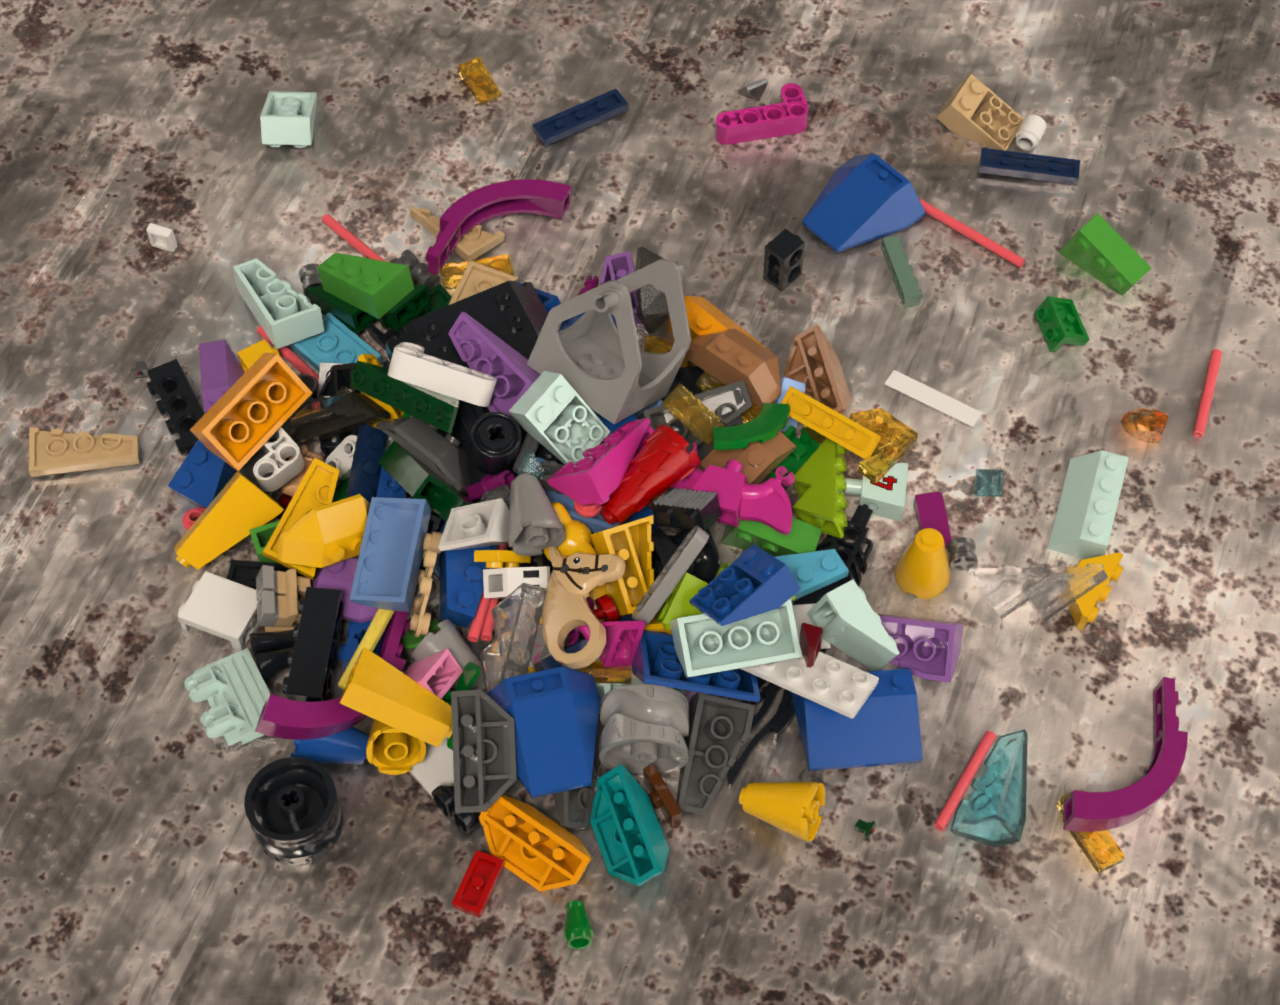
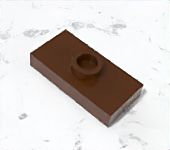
(662, 797)

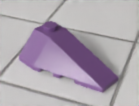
(494, 357)
(218, 371)
(925, 645)

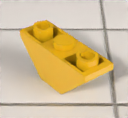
(1085, 607)

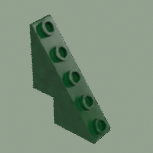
(358, 320)
(414, 400)
(422, 481)

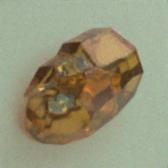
(1145, 424)

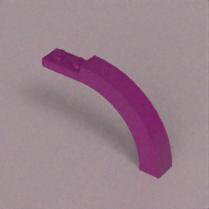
(492, 201)
(320, 719)
(1113, 809)

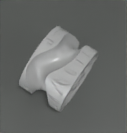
(644, 728)

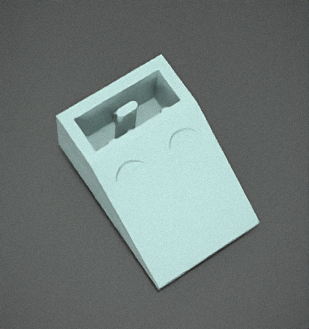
(559, 418)
(854, 626)

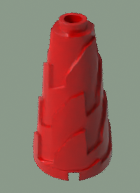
(651, 472)

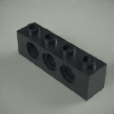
(176, 402)

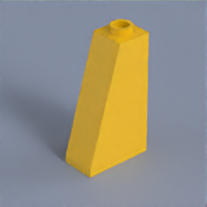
(226, 522)
(396, 700)

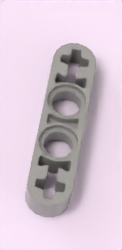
(670, 575)

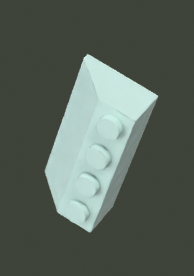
(1088, 504)
(757, 640)

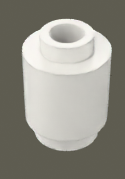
(1030, 132)

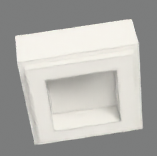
(161, 237)

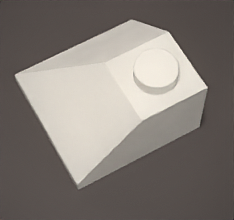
(476, 526)

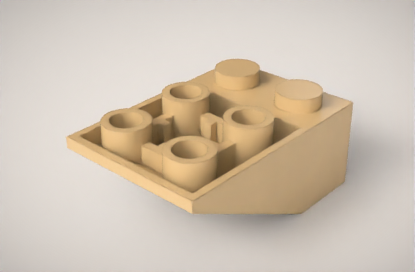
(980, 115)

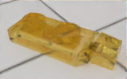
(691, 413)
(1097, 846)

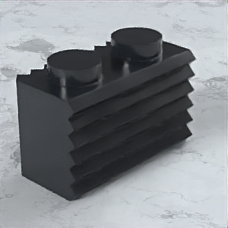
(686, 509)

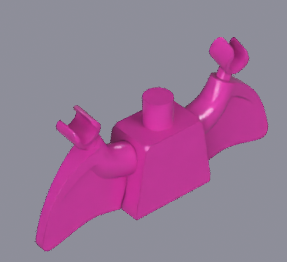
(743, 501)

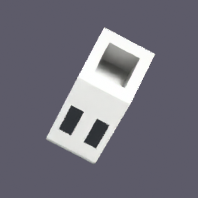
(502, 581)

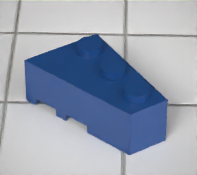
(201, 476)
(460, 584)

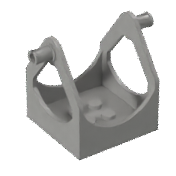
(606, 360)

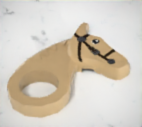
(567, 606)

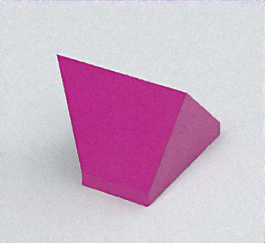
(621, 641)

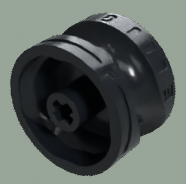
(703, 567)
(294, 810)

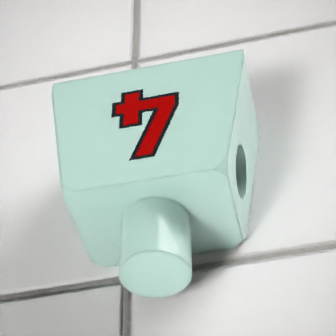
(884, 497)

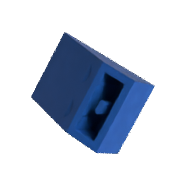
(746, 588)

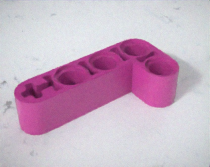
(765, 121)

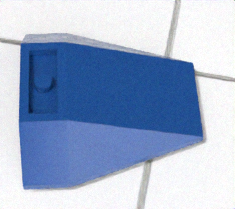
(863, 204)
(553, 727)

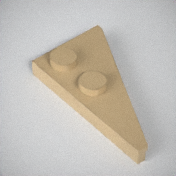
(471, 245)

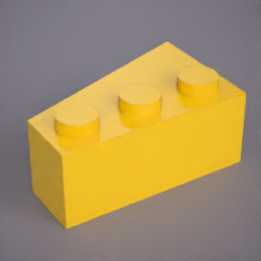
(634, 546)

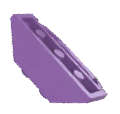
(341, 577)

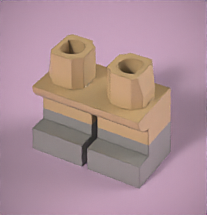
(278, 596)

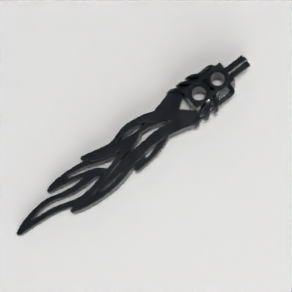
(855, 561)

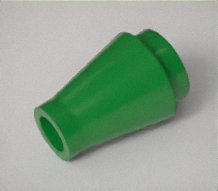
(577, 928)

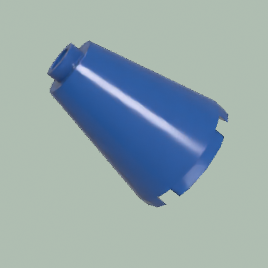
(340, 748)

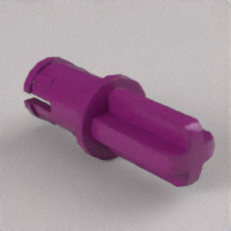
(488, 483)

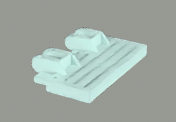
(234, 694)

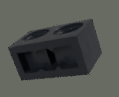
(783, 260)

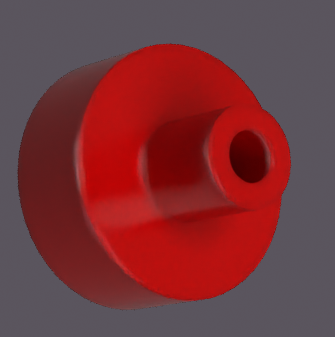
(605, 609)

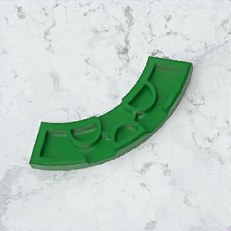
(760, 429)

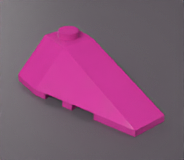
(602, 467)

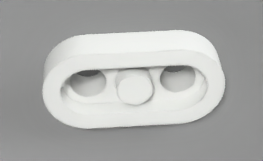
(343, 457)

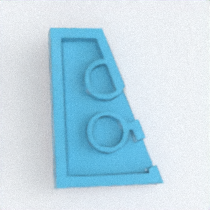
(814, 569)

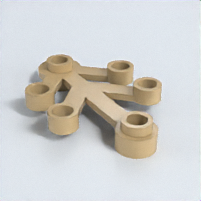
(420, 619)

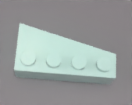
(277, 307)

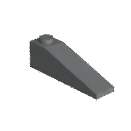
(725, 402)

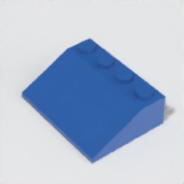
(659, 665)
(879, 735)

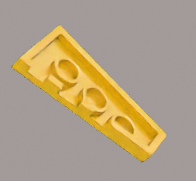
(314, 491)

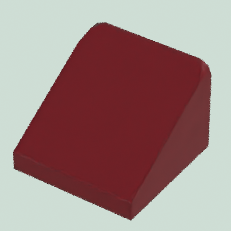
(810, 642)

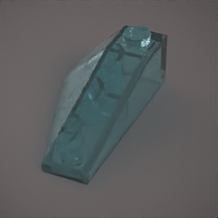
(998, 800)

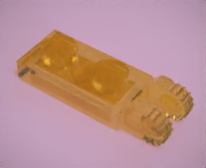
(453, 270)

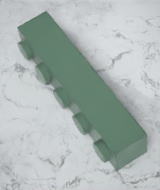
(901, 271)

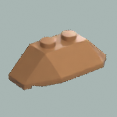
(735, 358)
(819, 368)
(757, 459)

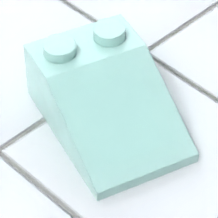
(288, 119)

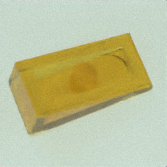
(478, 81)

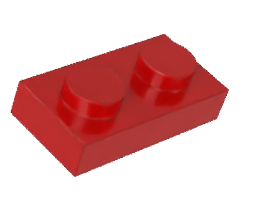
(478, 883)

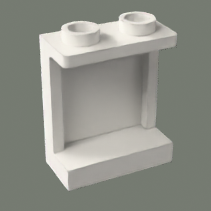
(221, 609)

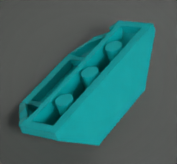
(627, 828)

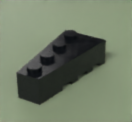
(314, 645)

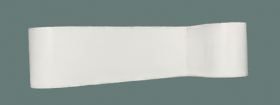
(441, 376)
(275, 462)

